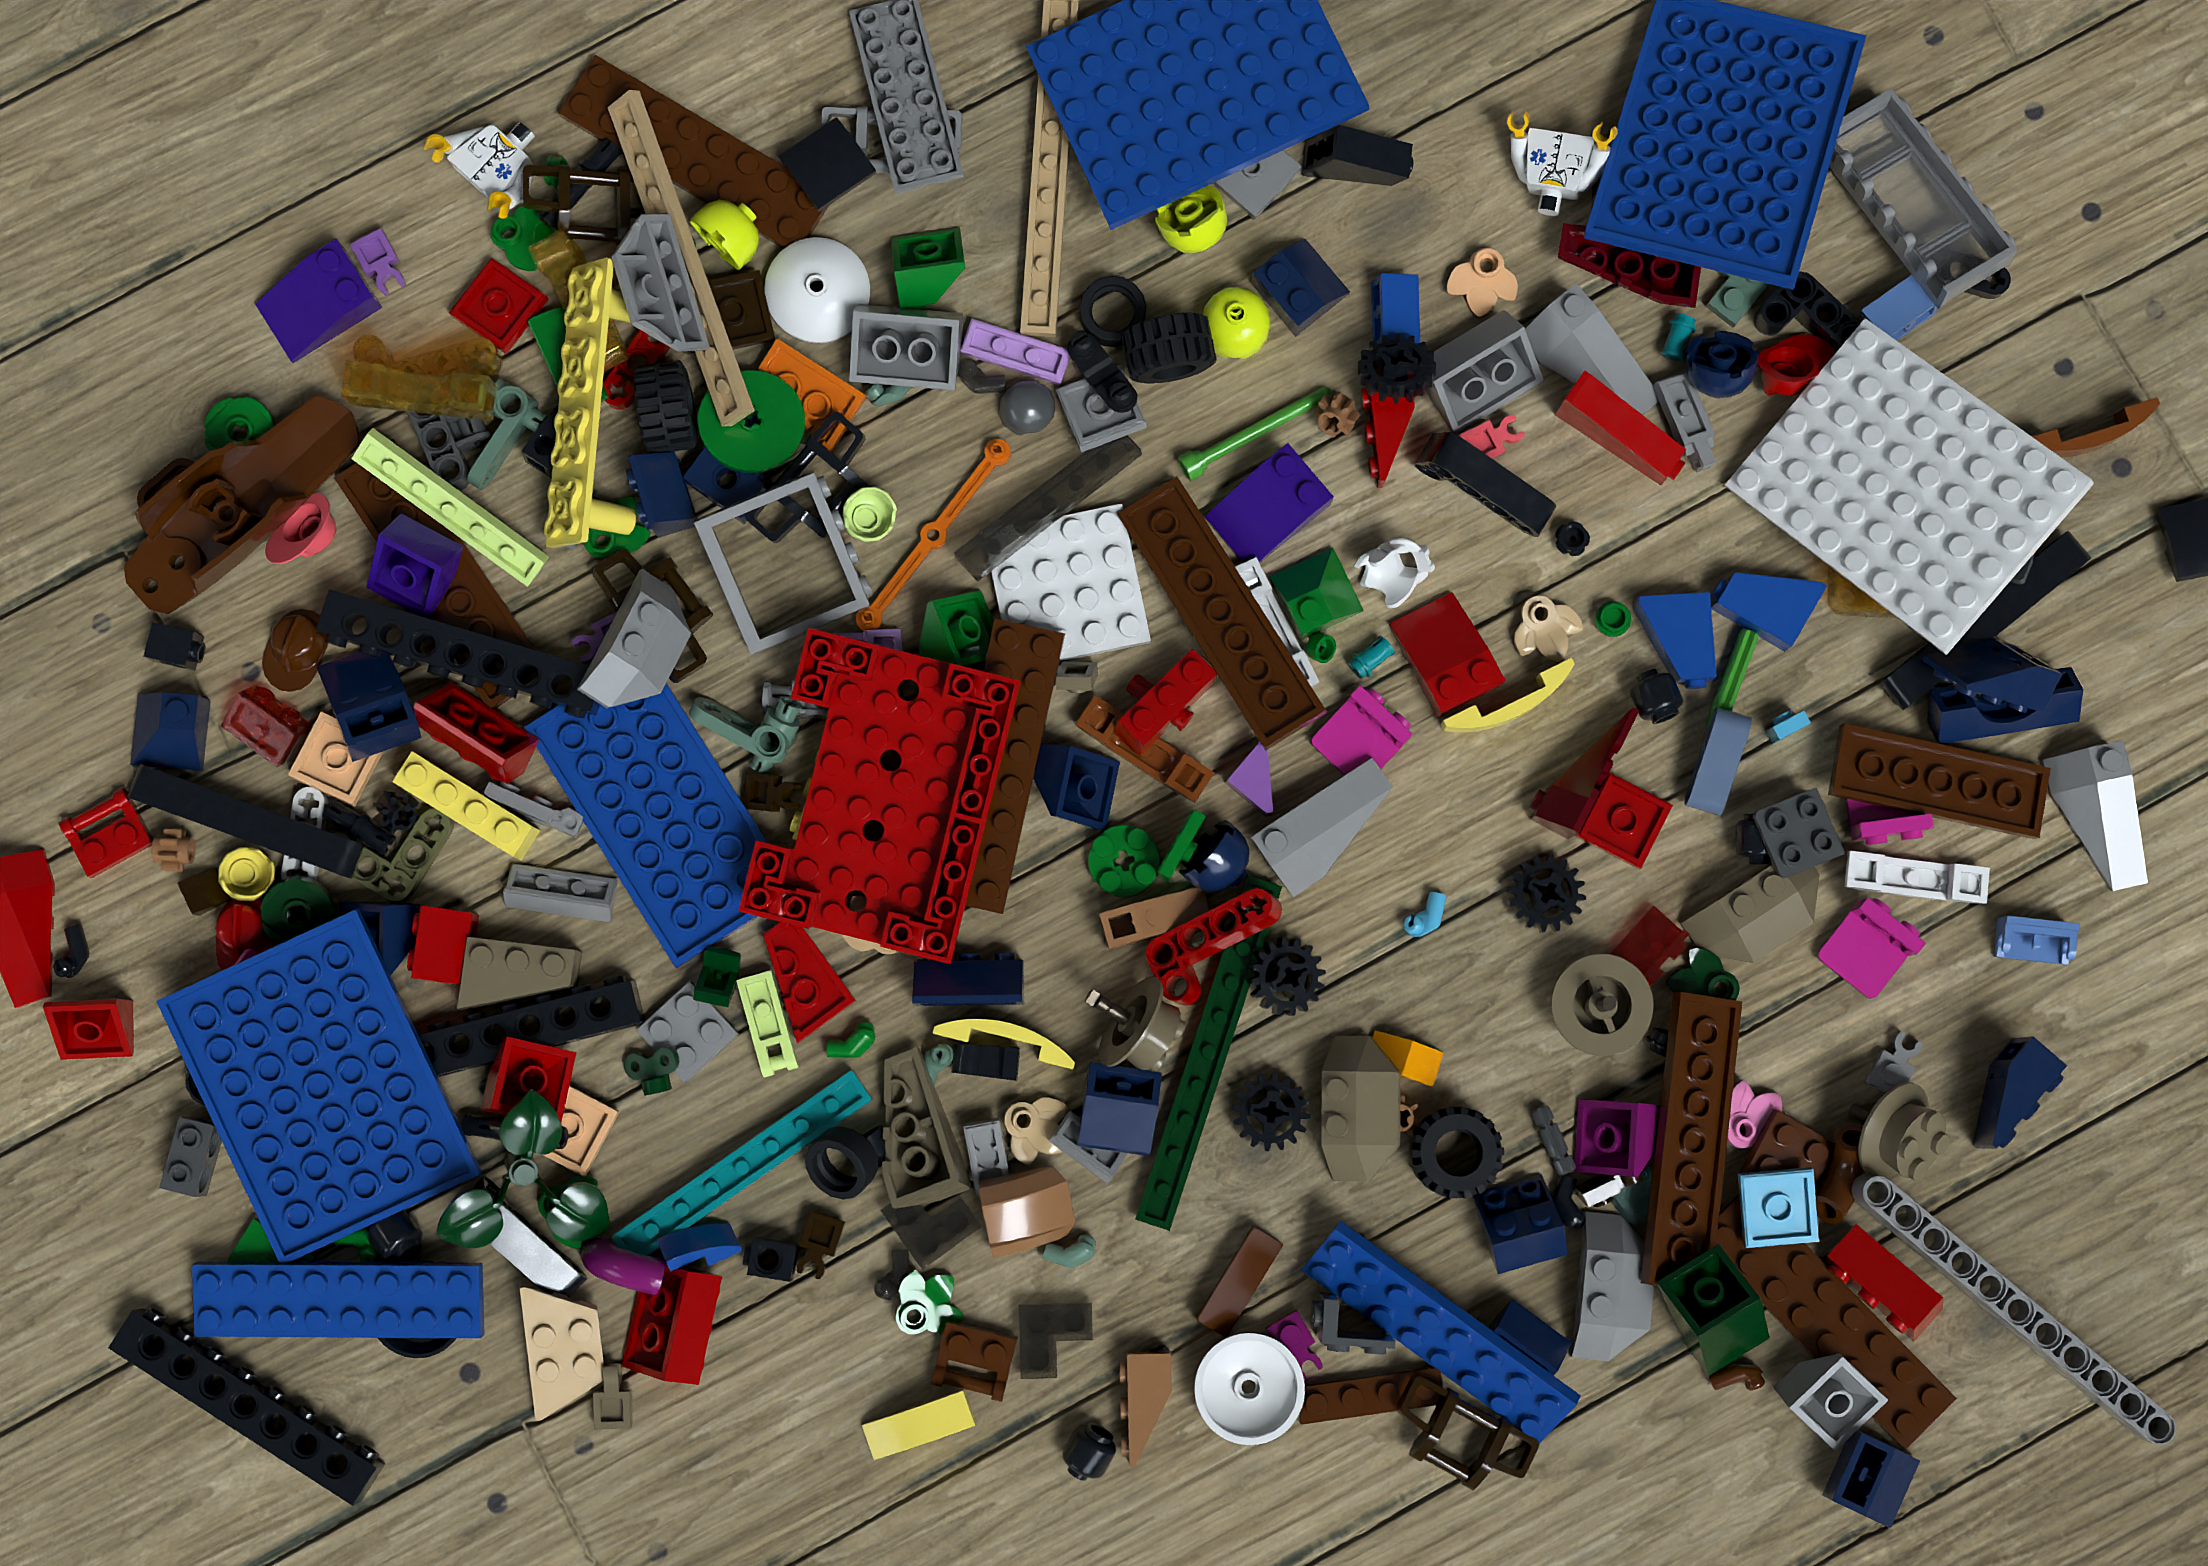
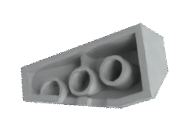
(1577, 337)
(2100, 803)
(1316, 833)

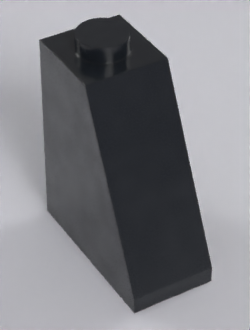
(1357, 157)

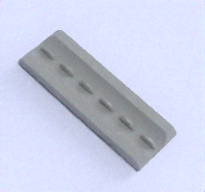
(906, 94)

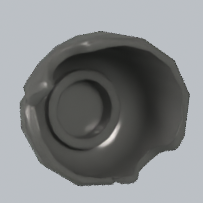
(1027, 407)

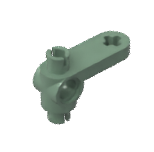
(506, 434)
(749, 735)

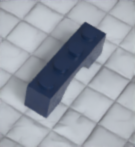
(1961, 717)

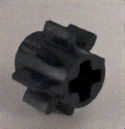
(396, 810)

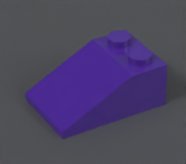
(317, 301)
(1269, 506)

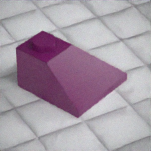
(1615, 1137)

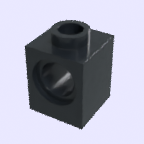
(174, 646)
(787, 1263)

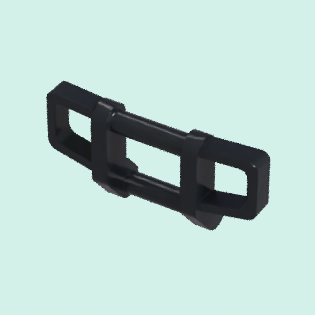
(813, 448)

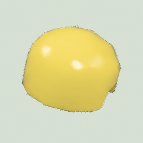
(246, 873)

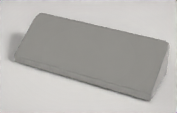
(560, 892)

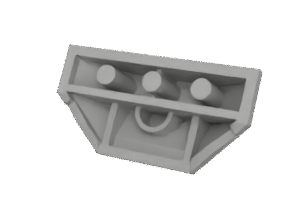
(658, 284)
(638, 645)
(1610, 1299)

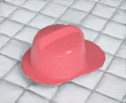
(304, 533)

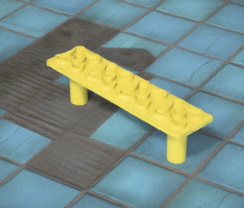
(578, 415)

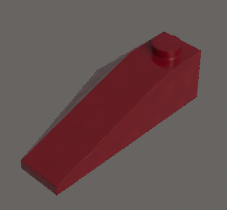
(1642, 273)
(1574, 792)

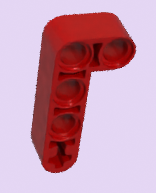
(1215, 940)

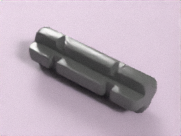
(1553, 1140)

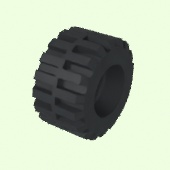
(1168, 348)
(665, 407)
(1488, 1152)

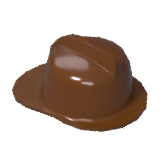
(294, 651)

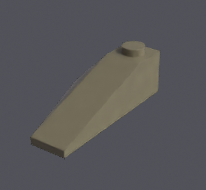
(919, 1143)

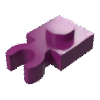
(1296, 1337)

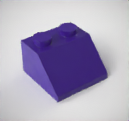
(413, 565)

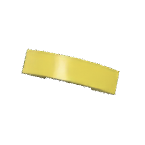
(1471, 719)
(962, 1031)

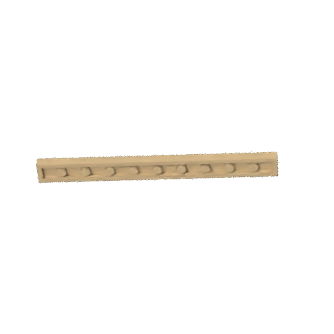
(660, 197)
(1046, 197)

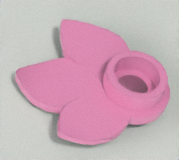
(1751, 1112)

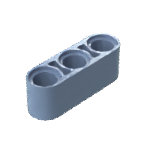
(1718, 761)

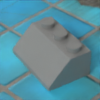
(905, 347)
(1483, 371)

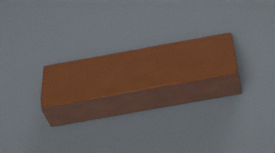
(1239, 1281)

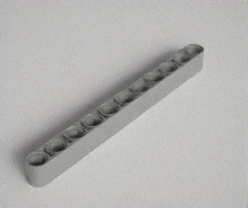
(2029, 1315)

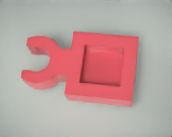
(1489, 439)

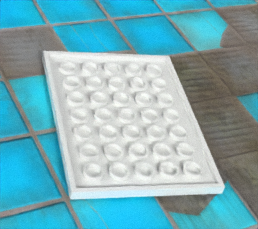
(1908, 485)

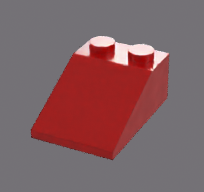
(1447, 654)

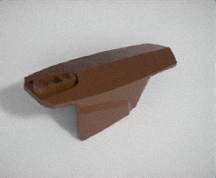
(235, 501)

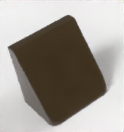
(203, 892)

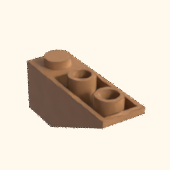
(1151, 917)
(1148, 1391)

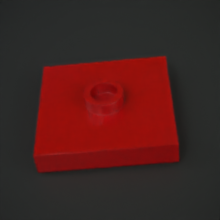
(498, 305)
(1624, 821)

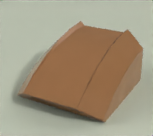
(1025, 1209)

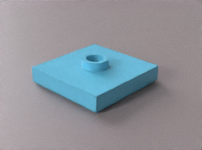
(1778, 1207)

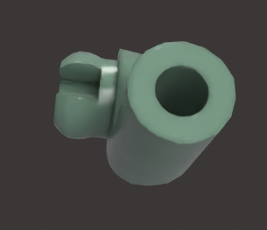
(882, 396)
(938, 1059)
(1073, 1255)

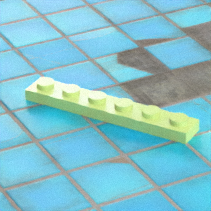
(450, 507)

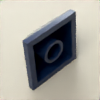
(170, 731)
(1076, 784)
(389, 926)

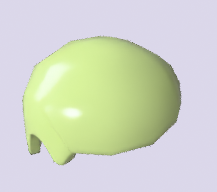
(869, 514)

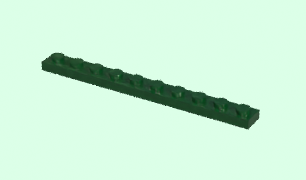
(1201, 1074)

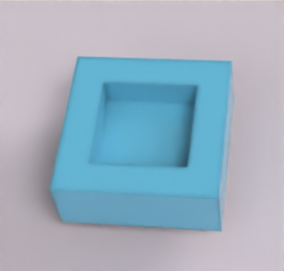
(1787, 724)

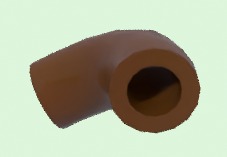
(1834, 1193)

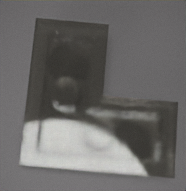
(931, 1237)
(1041, 1329)

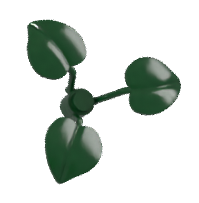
(525, 1130)

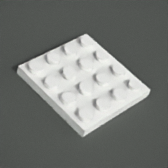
(1078, 583)

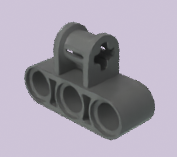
(458, 442)

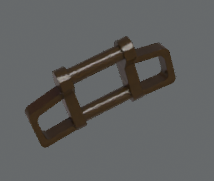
(562, 206)
(664, 571)
(1431, 1433)

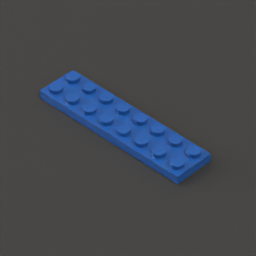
(338, 1299)
(1440, 1332)

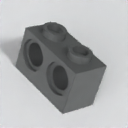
(191, 1157)

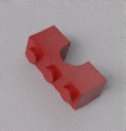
(1164, 701)

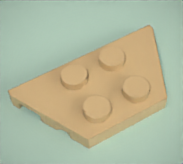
(561, 1348)

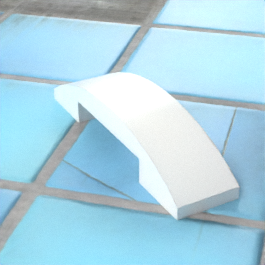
(1262, 591)
(1916, 878)

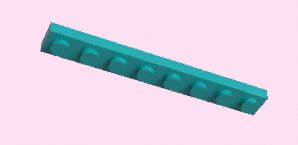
(745, 1165)

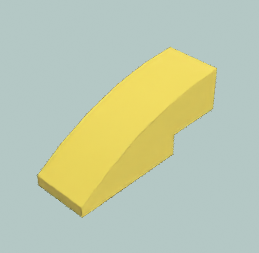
(919, 1424)

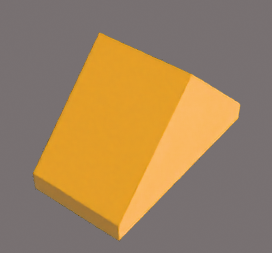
(1410, 1057)

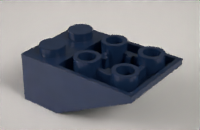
(1997, 673)
(369, 704)
(2012, 1089)

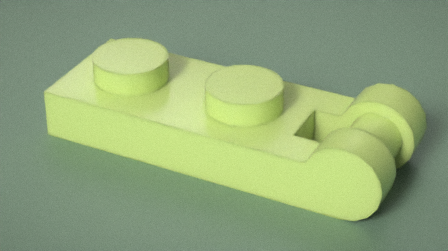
(767, 1022)

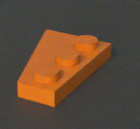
(816, 388)

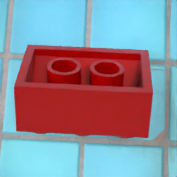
(476, 732)
(673, 1327)

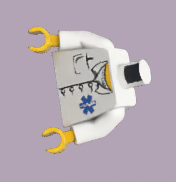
(488, 161)
(1557, 162)

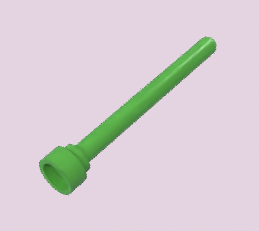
(1196, 462)

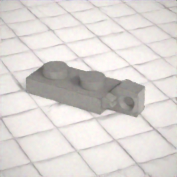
(1687, 419)
(537, 809)

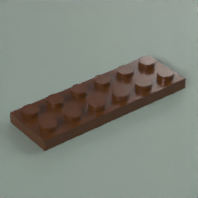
(1939, 781)

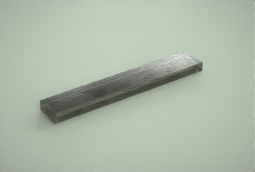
(1045, 506)

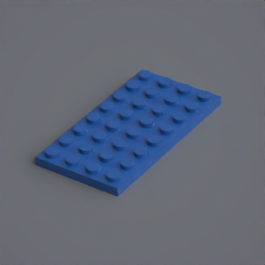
(657, 815)

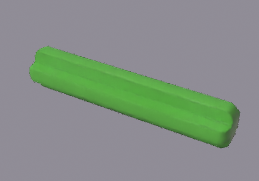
(1734, 671)

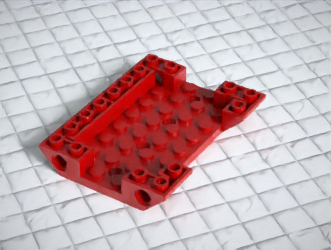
(928, 806)

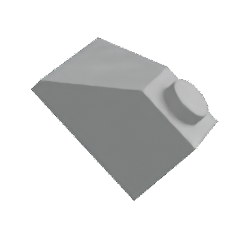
(1830, 1397)

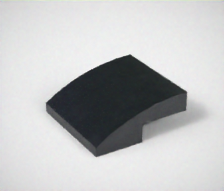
(827, 164)
(2186, 538)

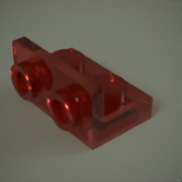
(265, 724)
(1651, 944)

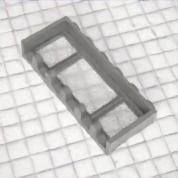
(1918, 199)

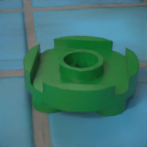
(233, 412)
(1113, 878)

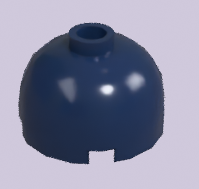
(1721, 364)
(1218, 860)

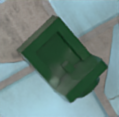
(718, 976)

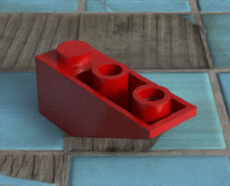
(1384, 431)

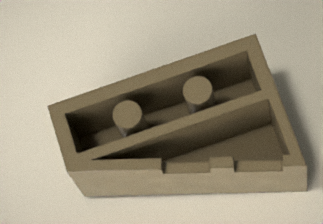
(513, 971)

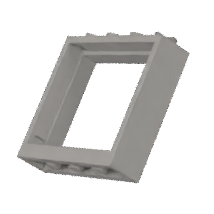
(833, 524)

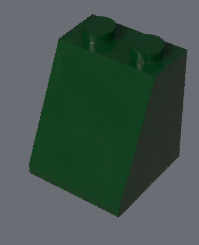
(1714, 1309)

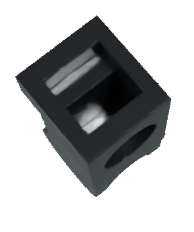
(540, 446)
(986, 1061)

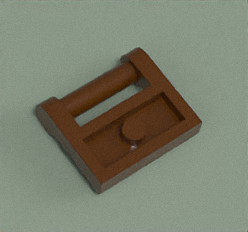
(976, 1348)

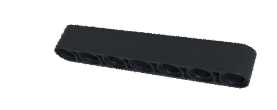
(2047, 571)
(245, 821)

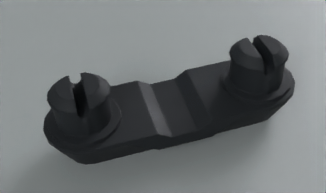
(1101, 372)

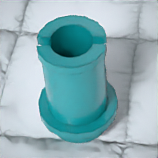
(1678, 336)
(1370, 657)

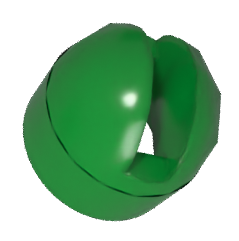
(1323, 640)

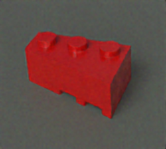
(1885, 1282)

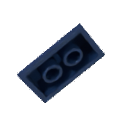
(969, 981)

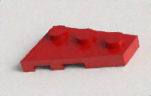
(806, 978)

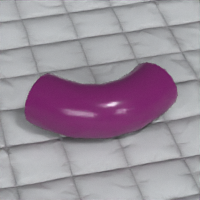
(623, 1266)

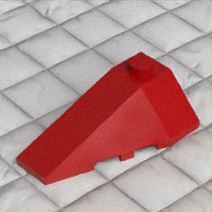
(26, 926)

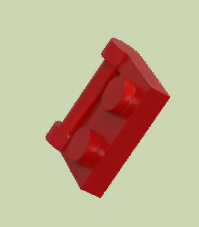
(111, 843)

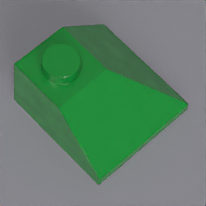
(926, 265)
(1316, 594)
(957, 630)

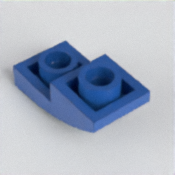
(708, 1241)

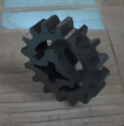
(1396, 368)
(1538, 907)
(1295, 988)
(1272, 1094)

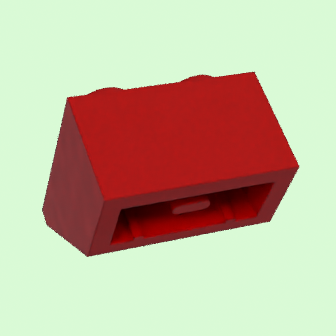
(440, 944)

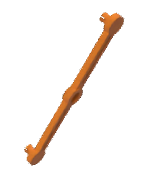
(996, 454)

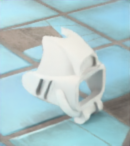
(1388, 574)

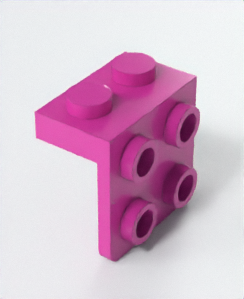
(1361, 732)
(1877, 823)
(1869, 946)

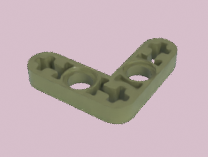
(400, 865)

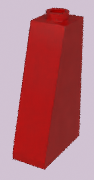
(1621, 429)

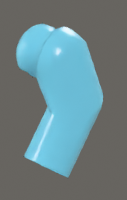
(1428, 919)

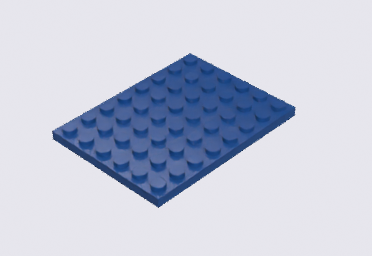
(1191, 92)
(1726, 139)
(319, 1086)

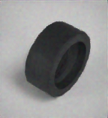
(1106, 285)
(826, 1176)

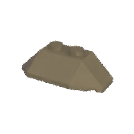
(1756, 915)
(1359, 1108)

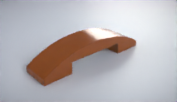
(2125, 421)
(1159, 761)

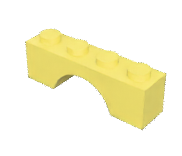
(466, 806)

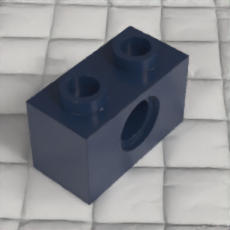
(705, 478)

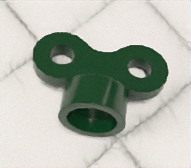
(653, 1069)

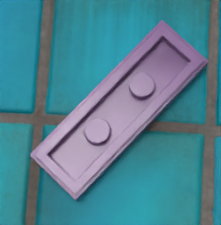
(1015, 352)

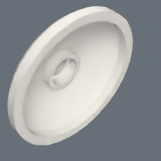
(811, 314)
(1256, 1415)

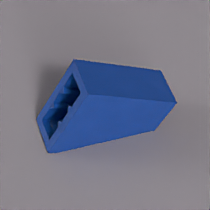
(1768, 605)
(1681, 635)

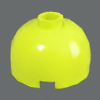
(1193, 221)
(728, 230)
(1242, 336)

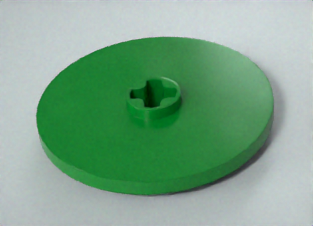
(762, 445)

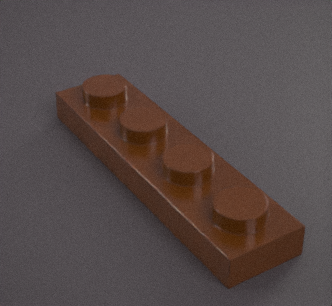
(1365, 1396)

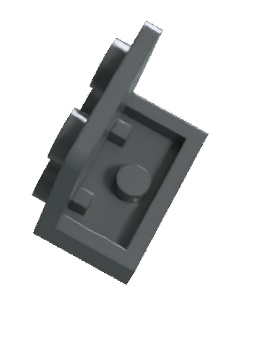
(1798, 833)
(1325, 1319)

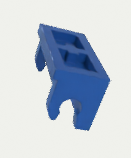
(1395, 306)

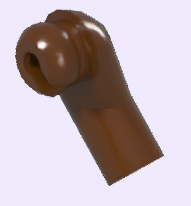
(1736, 1373)

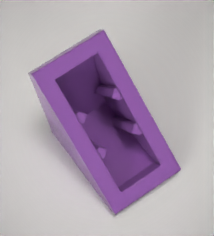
(1253, 780)

